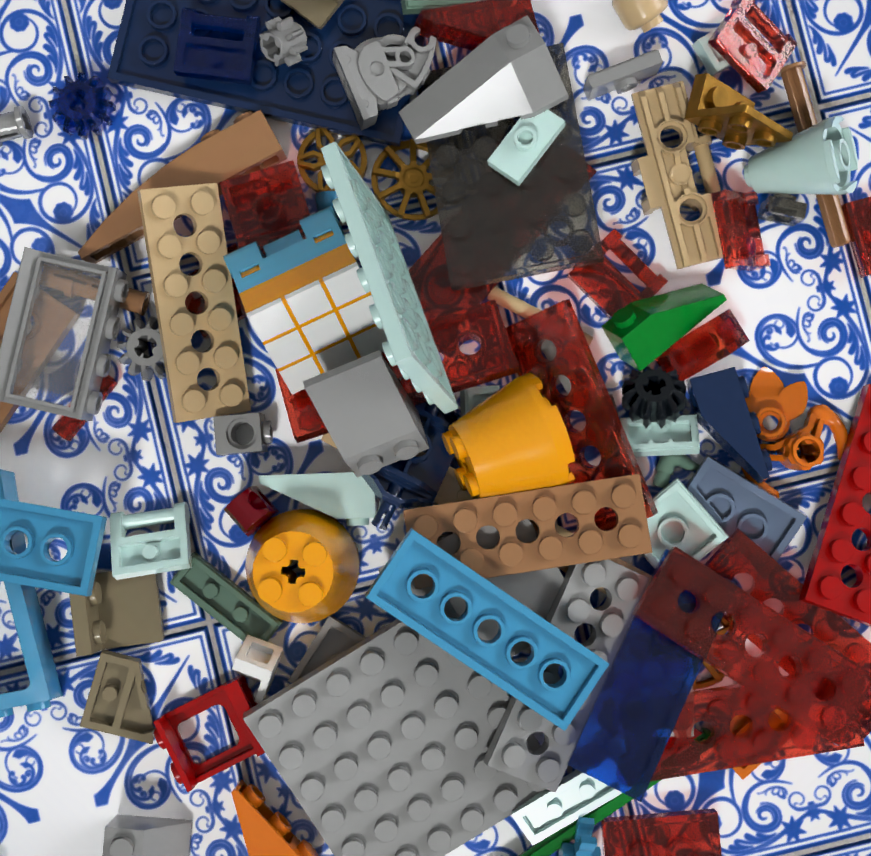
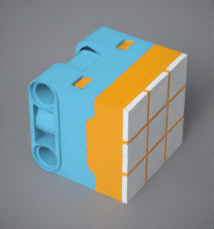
(306, 300)

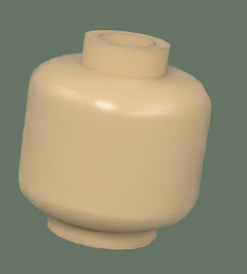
(640, 13)

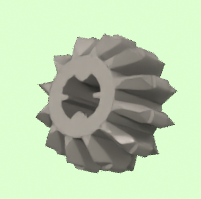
(138, 344)

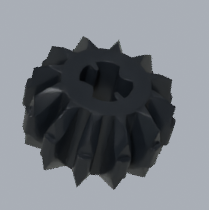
(654, 396)

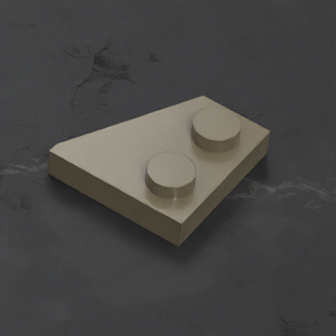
(119, 699)

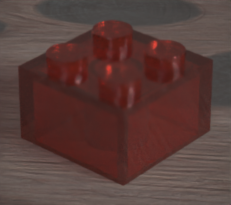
(266, 204)

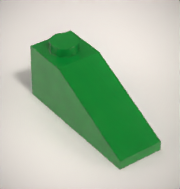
(655, 323)

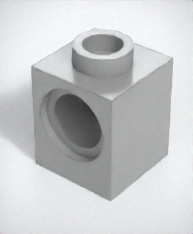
(225, 434)

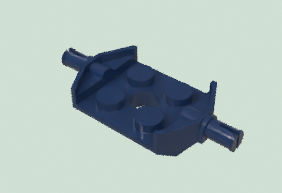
(418, 479)

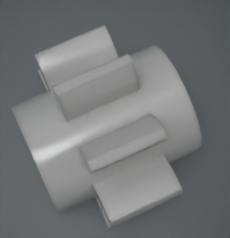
(283, 41)

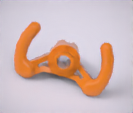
(809, 443)

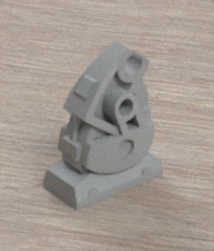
(382, 74)

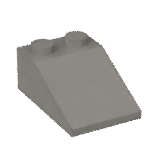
(367, 414)

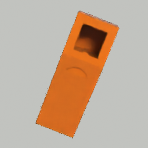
(262, 829)

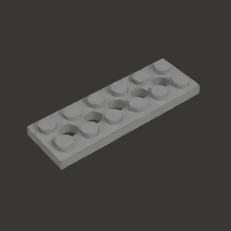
(608, 627)

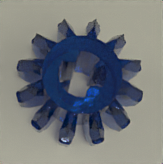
(74, 117)

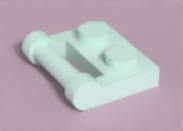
(150, 551)

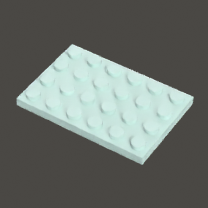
(389, 281)

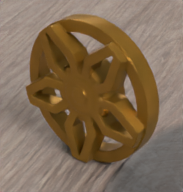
(316, 135)

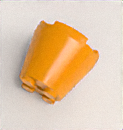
(511, 442)
(320, 548)

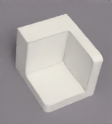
(258, 662)

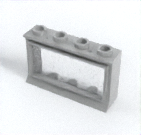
(60, 334)

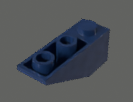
(723, 413)

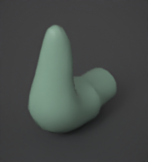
(666, 467)

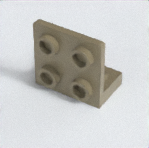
(117, 614)

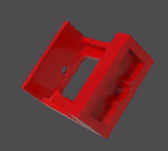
(236, 699)

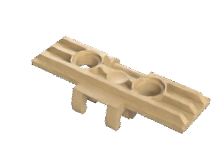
(670, 178)

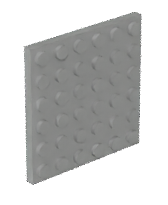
(392, 747)

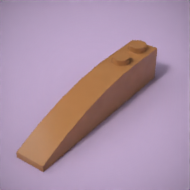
(220, 156)

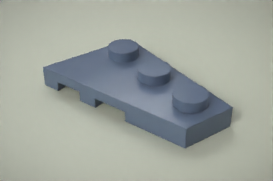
(745, 505)

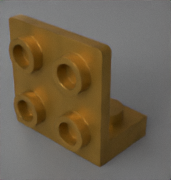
(731, 116)

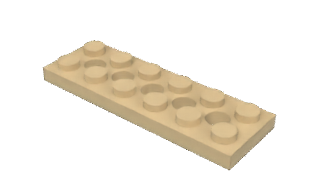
(172, 286)

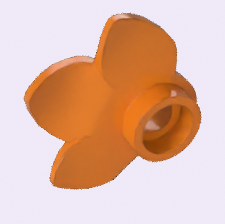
(771, 398)

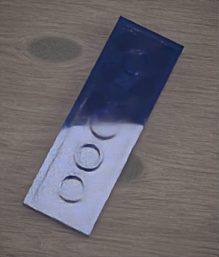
(638, 705)

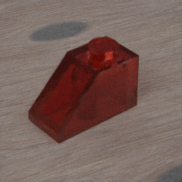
(704, 346)

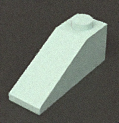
(334, 494)

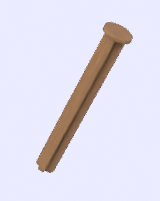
(805, 118)

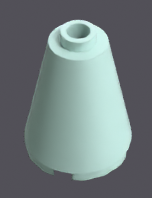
(811, 163)

